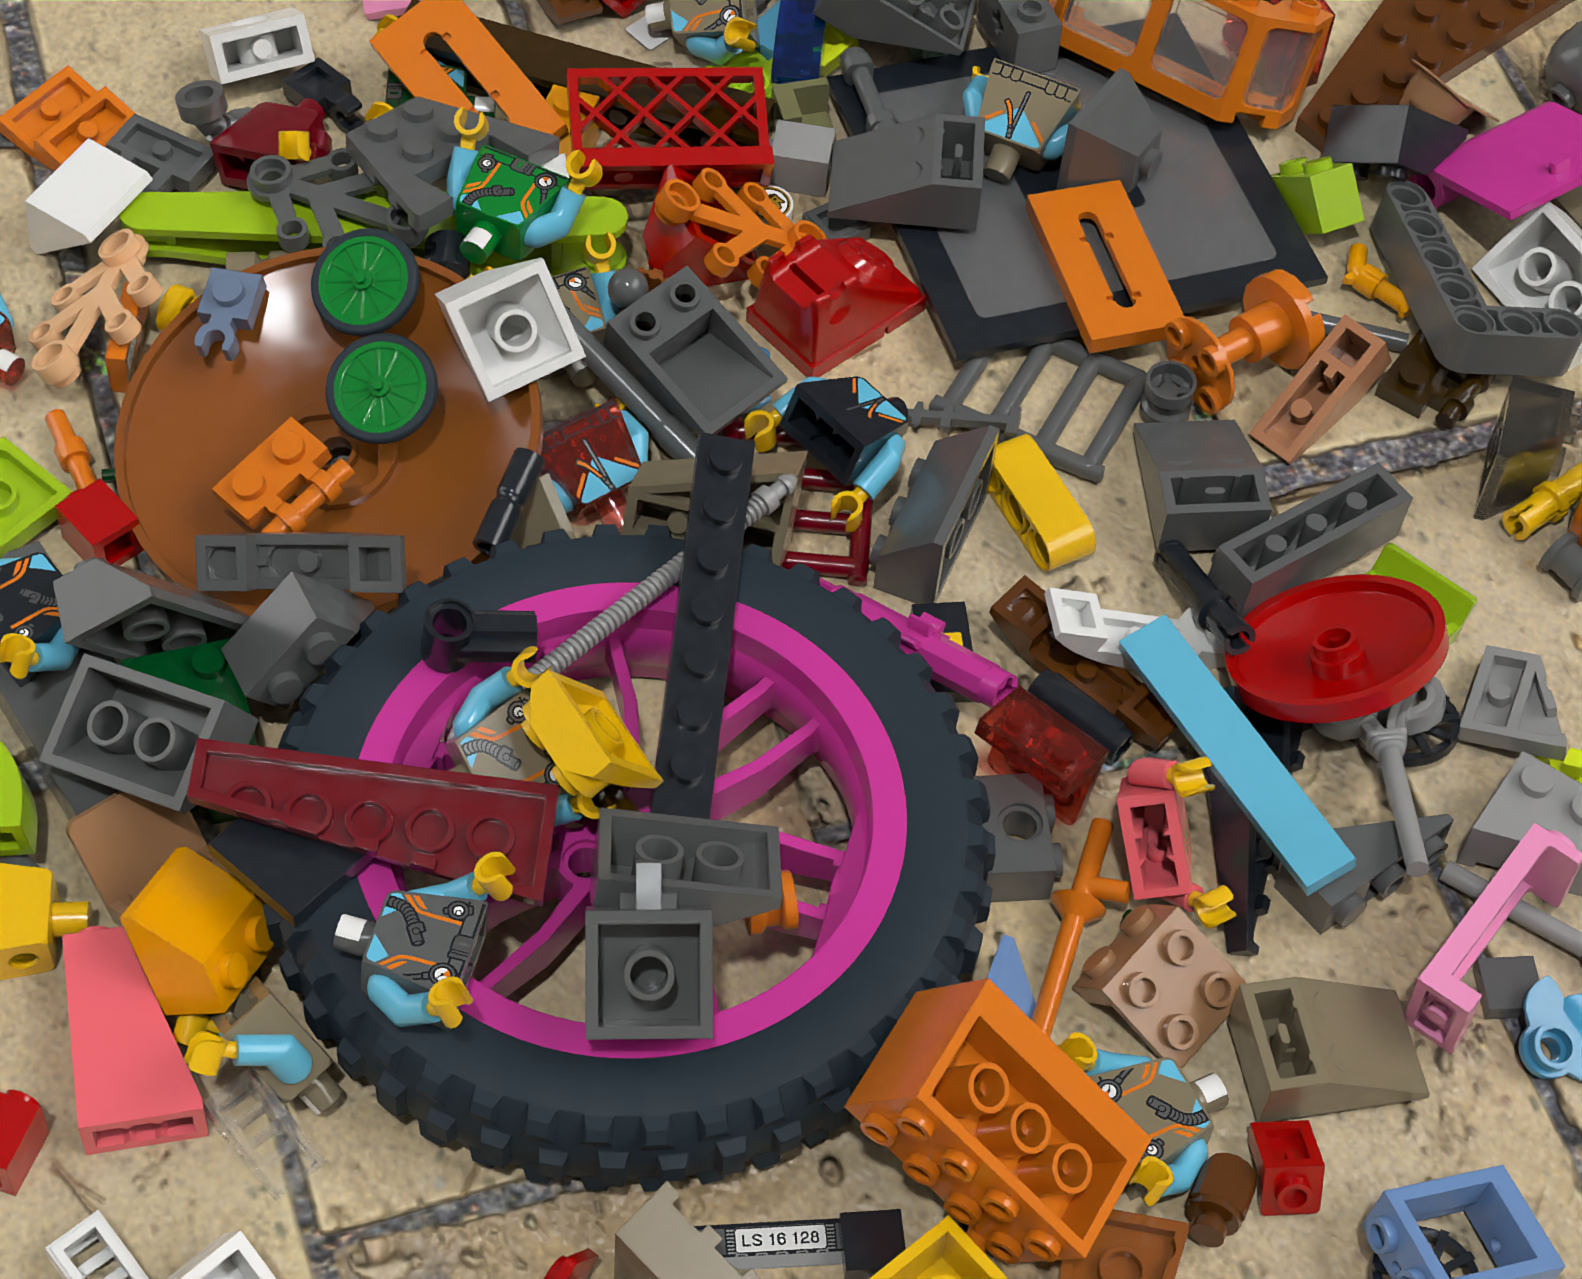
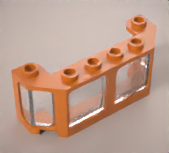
(1205, 52)

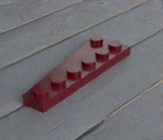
(385, 810)

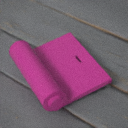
(1513, 163)

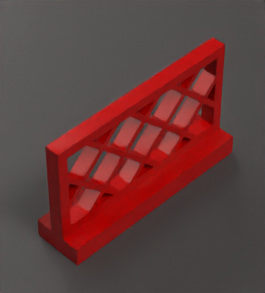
(644, 166)

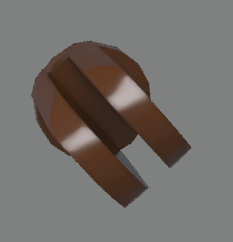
(1220, 1198)

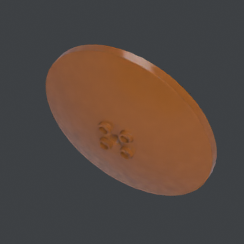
(201, 416)

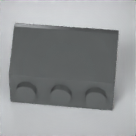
(935, 516)
(135, 613)
(138, 731)

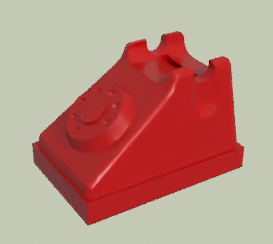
(830, 301)

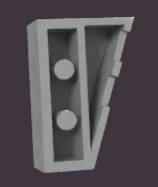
(1526, 796)

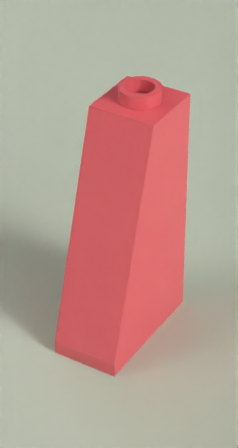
(124, 1056)

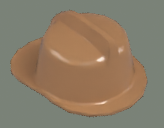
(1433, 96)

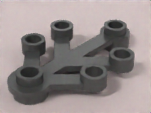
(277, 182)

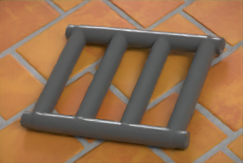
(1090, 464)

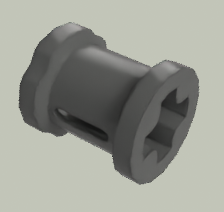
(1566, 561)

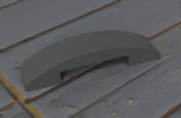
(336, 558)

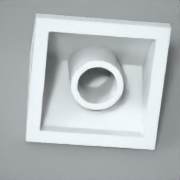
(82, 198)

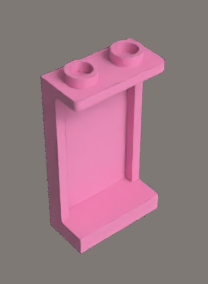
(1440, 1001)

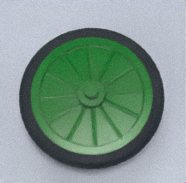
(365, 282)
(381, 388)

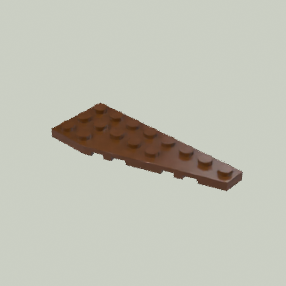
(1436, 33)

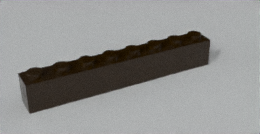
(546, 62)

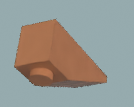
(1323, 390)

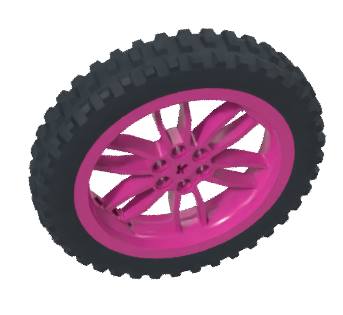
(778, 1064)

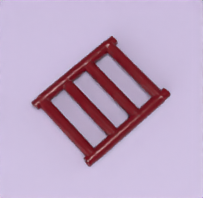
(857, 562)

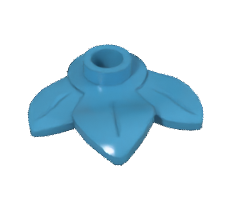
(1558, 1025)

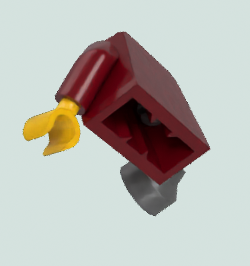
(251, 133)

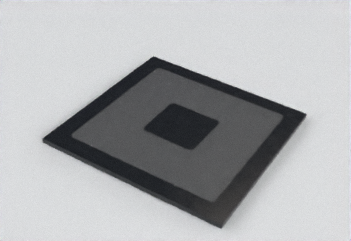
(1204, 211)

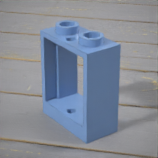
(1494, 1210)

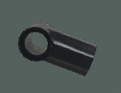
(478, 633)

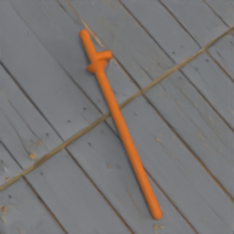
(1076, 907)

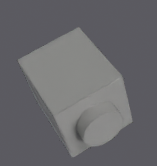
(802, 157)

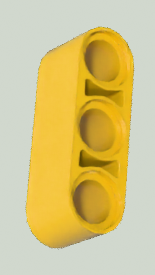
(1039, 505)

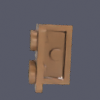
(127, 843)
(1162, 981)

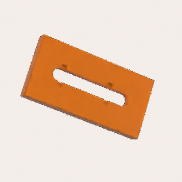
(405, 54)
(1078, 273)

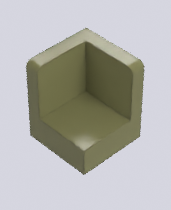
(802, 102)

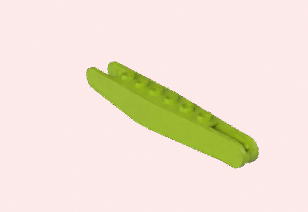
(214, 223)

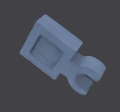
(228, 304)

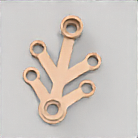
(121, 256)

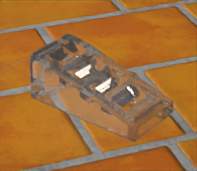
(232, 1094)

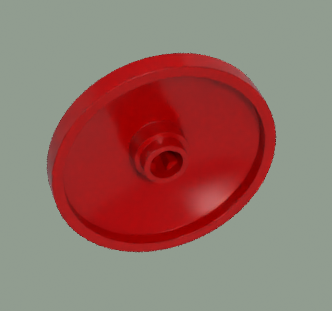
(1339, 648)

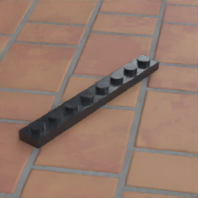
(702, 627)

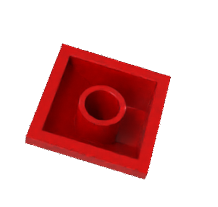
(688, 243)

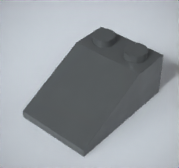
(703, 860)

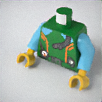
(510, 202)

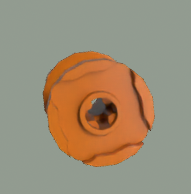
(1273, 326)

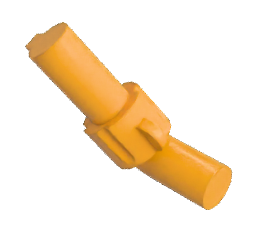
(1372, 281)

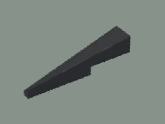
(1240, 850)

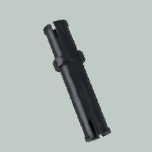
(1211, 606)

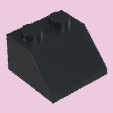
(1389, 140)

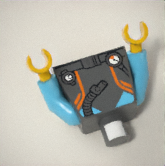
(426, 945)

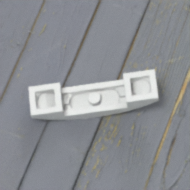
(1096, 631)

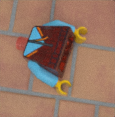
(595, 461)

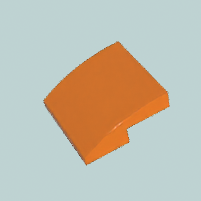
(62, 117)

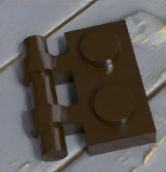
(1418, 382)

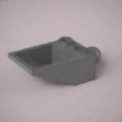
(694, 356)

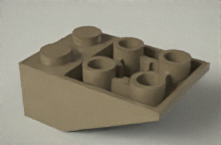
(1323, 1047)

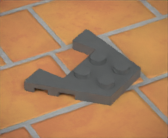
(415, 147)

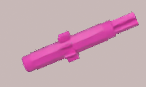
(951, 663)

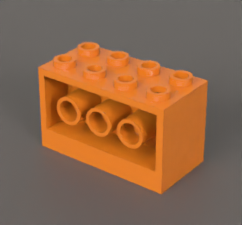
(998, 1123)

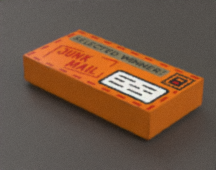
(124, 359)

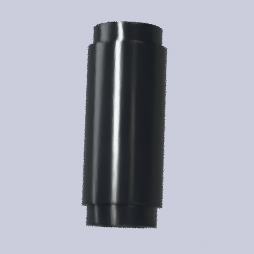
(1083, 713)

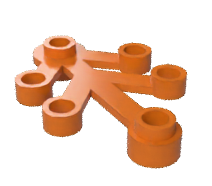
(681, 202)

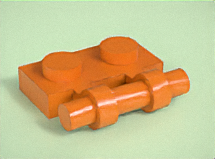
(276, 472)

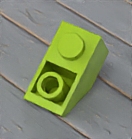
(1319, 193)

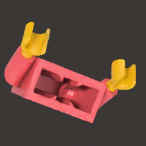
(1159, 836)

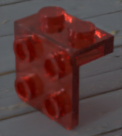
(1041, 742)

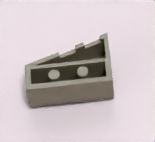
(663, 494)
(667, 1246)

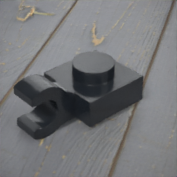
(329, 89)

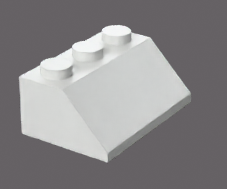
(1538, 264)

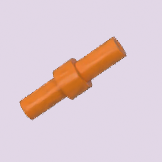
(70, 449)

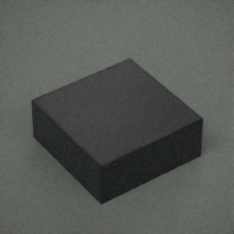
(869, 1241)

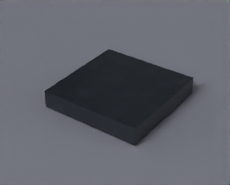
(285, 868)

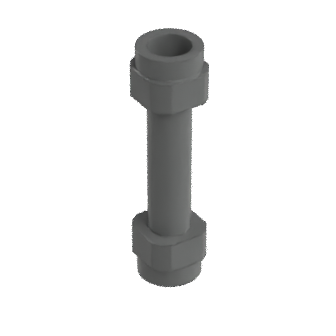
(858, 71)

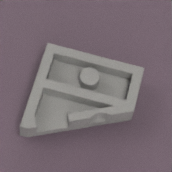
(1513, 706)

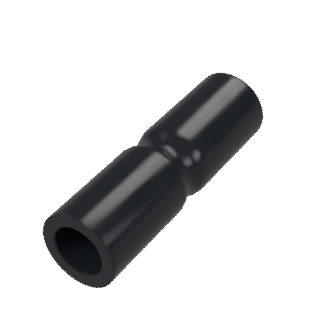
(510, 497)

